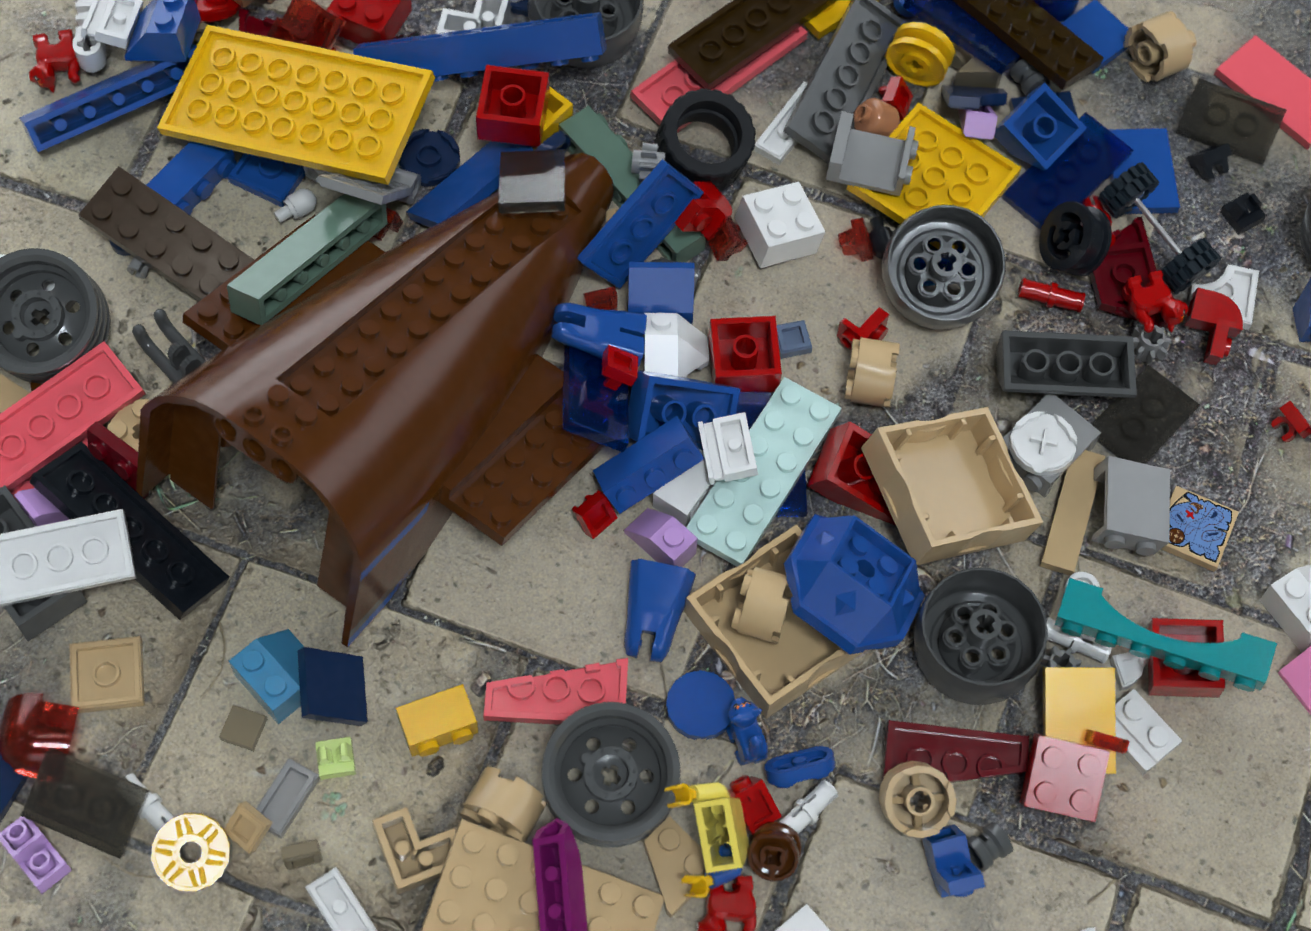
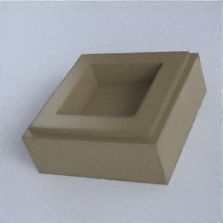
(243, 728)
(301, 854)

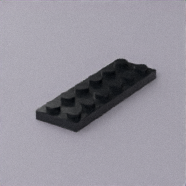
(162, 556)

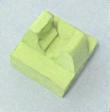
(335, 758)

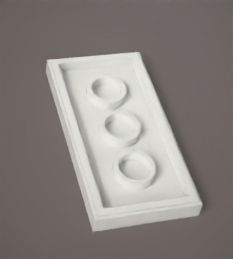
(65, 557)

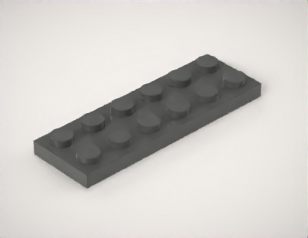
(843, 75)

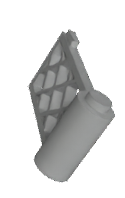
(402, 187)

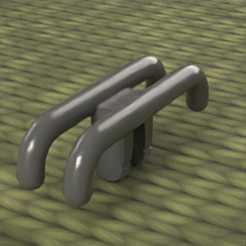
(181, 354)

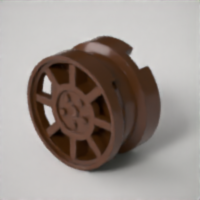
(773, 851)

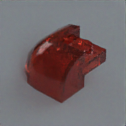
(308, 24)
(32, 728)

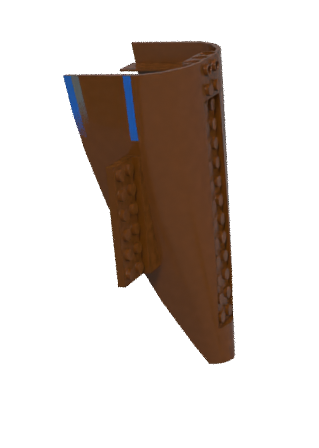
(396, 389)

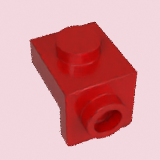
(872, 328)

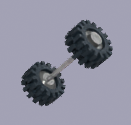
(1129, 191)

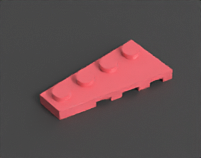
(555, 695)

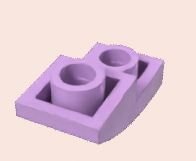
(34, 853)

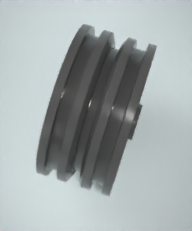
(89, 326)
(611, 725)

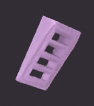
(979, 122)

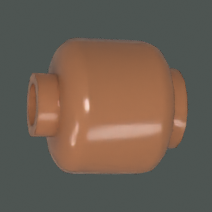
(876, 117)

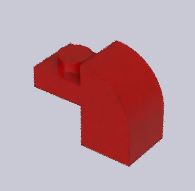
(706, 213)
(1218, 316)

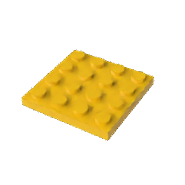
(945, 171)

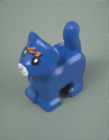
(746, 732)

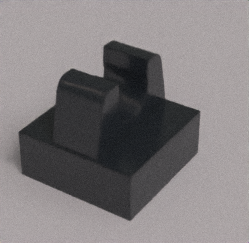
(1207, 158)
(1243, 213)

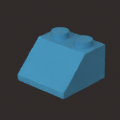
(271, 672)

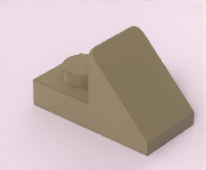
(973, 71)

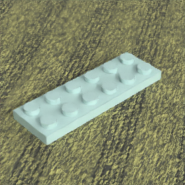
(783, 444)

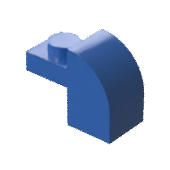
(951, 863)

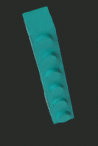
(1239, 661)

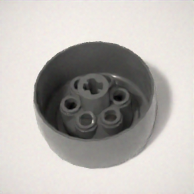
(619, 27)
(981, 251)
(993, 603)

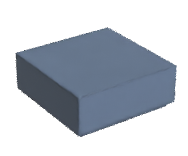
(793, 339)

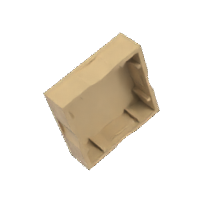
(951, 485)
(765, 670)

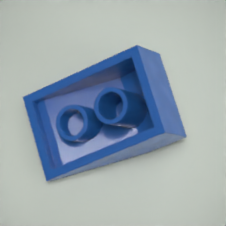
(661, 397)

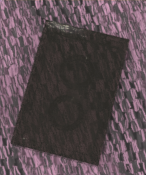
(1226, 116)
(532, 181)
(1144, 424)
(85, 803)

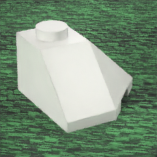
(673, 345)

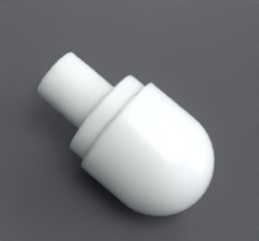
(297, 205)

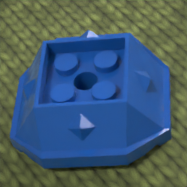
(852, 584)

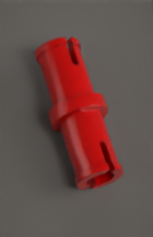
(1051, 295)

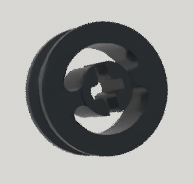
(1064, 234)

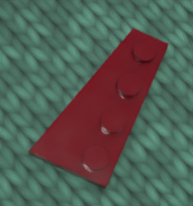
(956, 751)

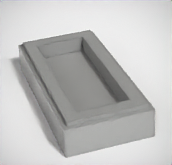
(287, 796)

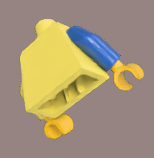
(720, 833)

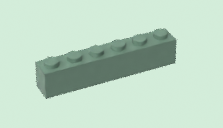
(593, 137)
(304, 258)

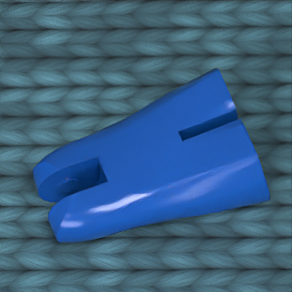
(595, 329)
(655, 605)

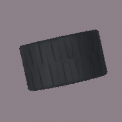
(719, 111)

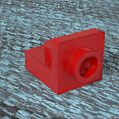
(756, 802)

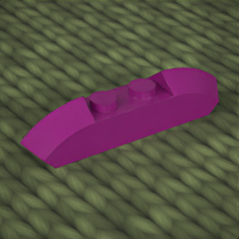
(559, 879)

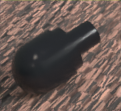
(879, 236)

